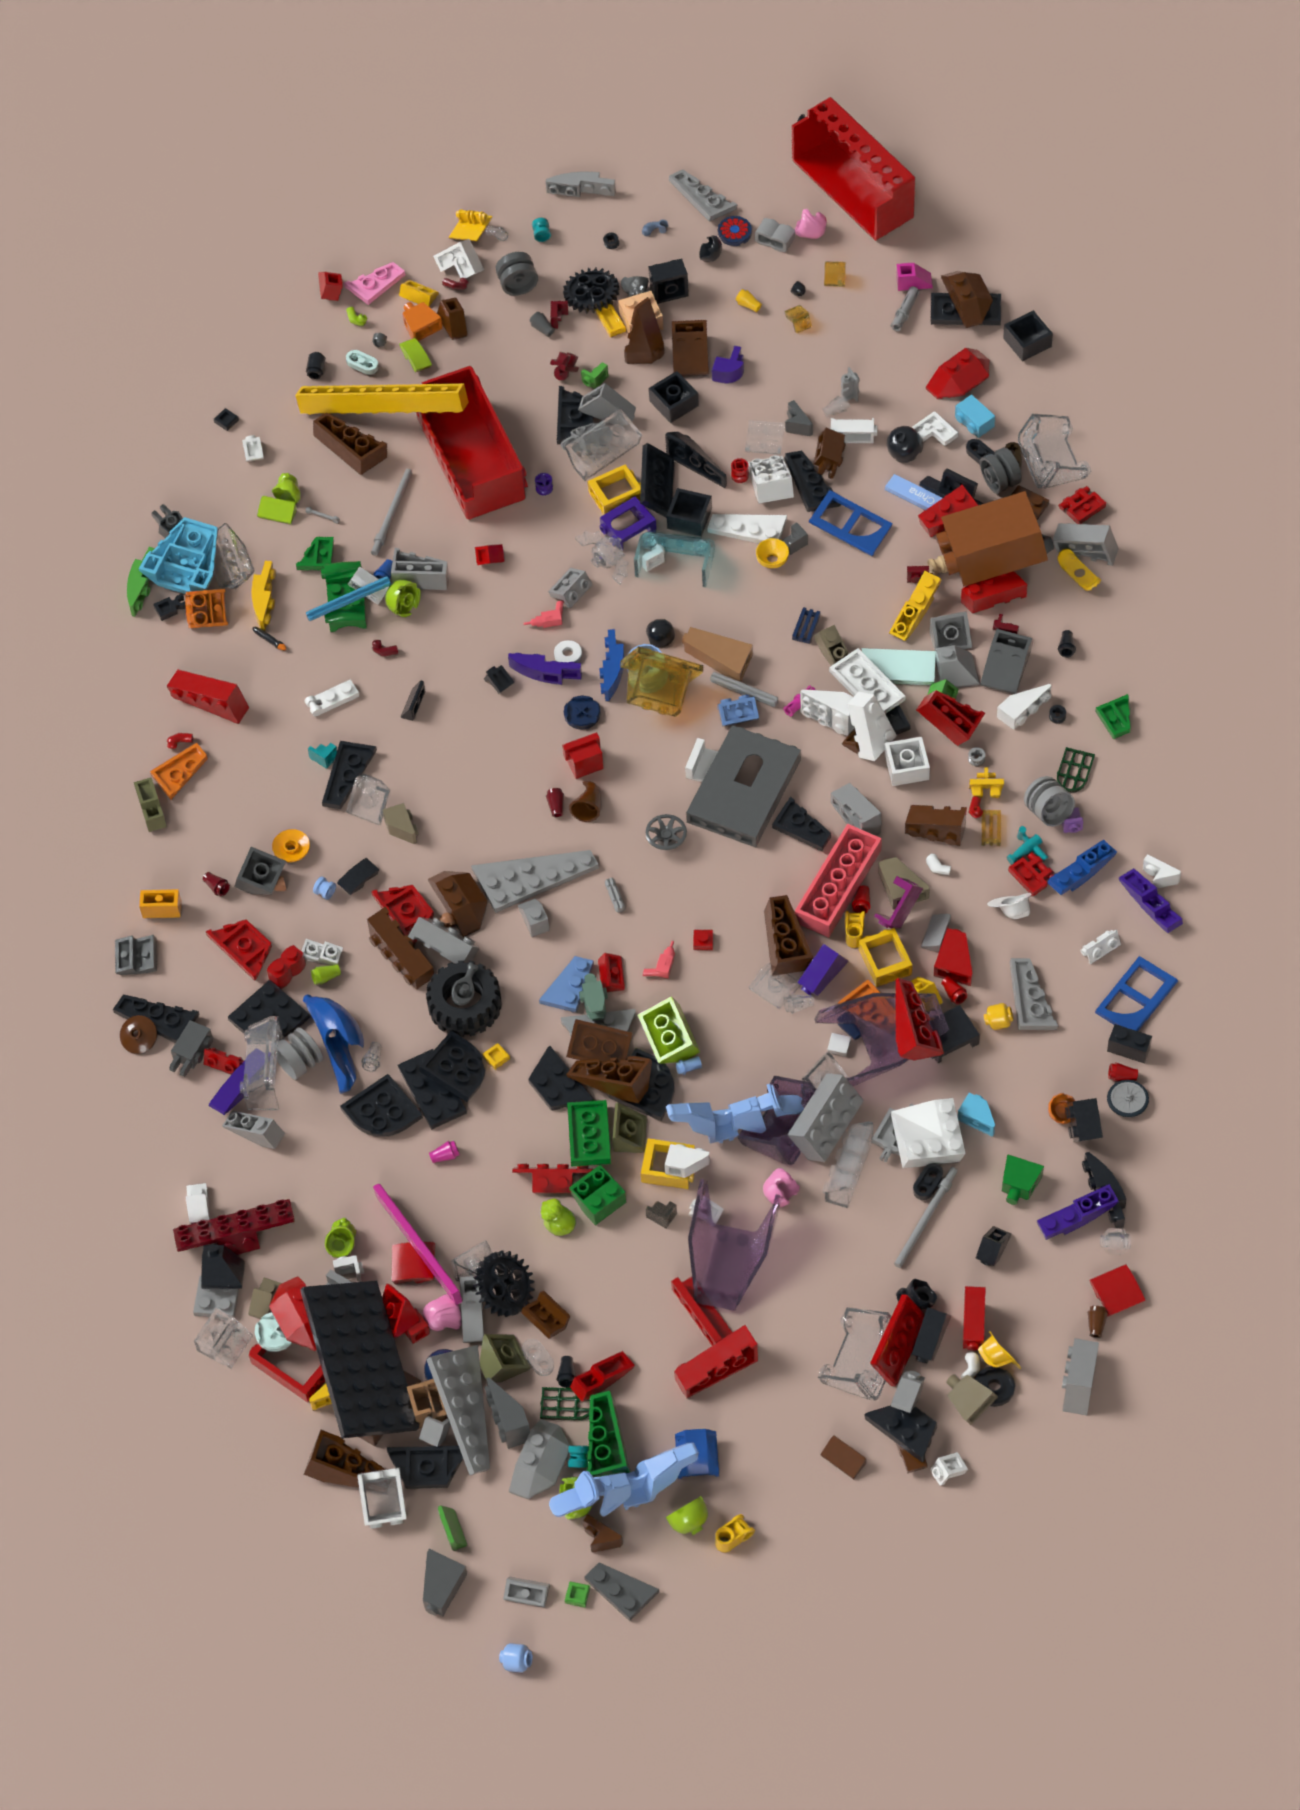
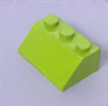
(668, 1032)

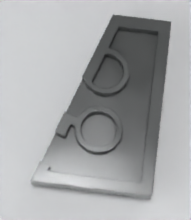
(621, 1590)

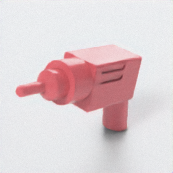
(548, 618)
(664, 964)

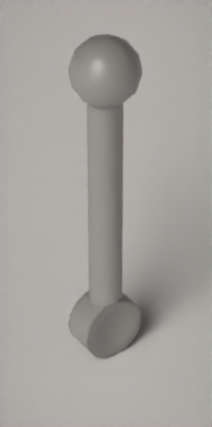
(335, 519)

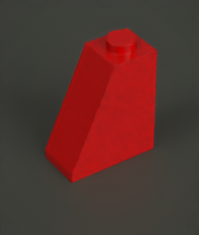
(954, 958)
(973, 1317)

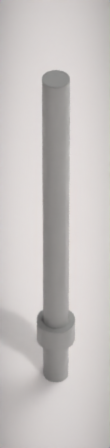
(381, 536)
(944, 1186)

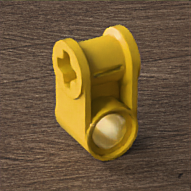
(854, 926)
(736, 1530)

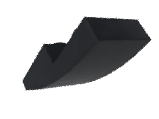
(357, 876)

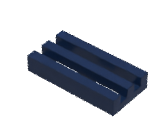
(810, 613)

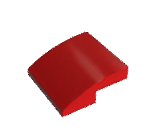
(408, 1264)
(1117, 1290)

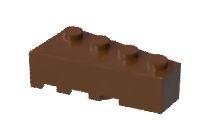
(785, 938)

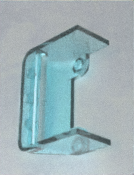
(677, 544)

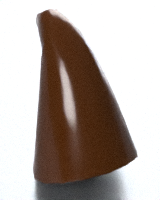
(588, 804)

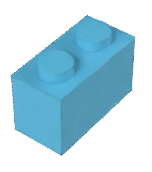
(974, 416)

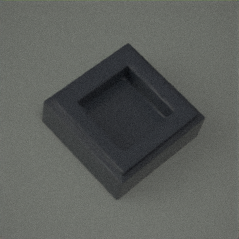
(226, 419)

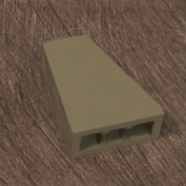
(893, 867)

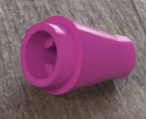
(445, 1152)

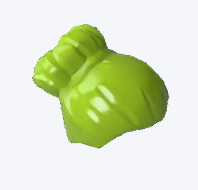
(287, 488)
(557, 1218)
(340, 1239)

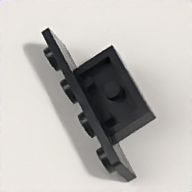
(949, 482)

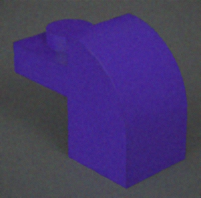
(730, 369)

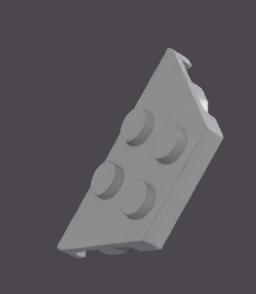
(616, 1019)

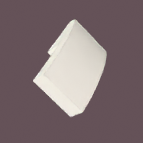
(321, 953)

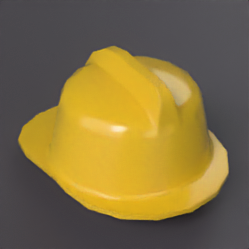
(995, 1354)

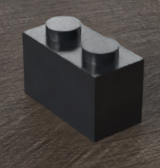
(1129, 1043)

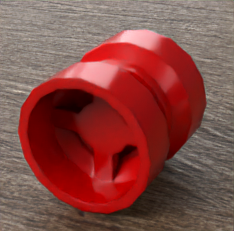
(739, 470)

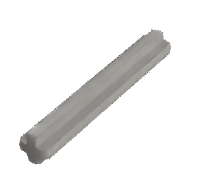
(744, 689)

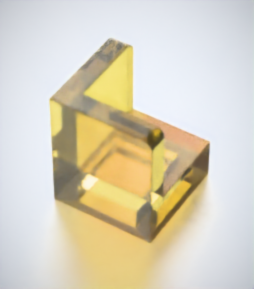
(835, 274)

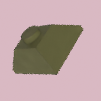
(501, 1357)

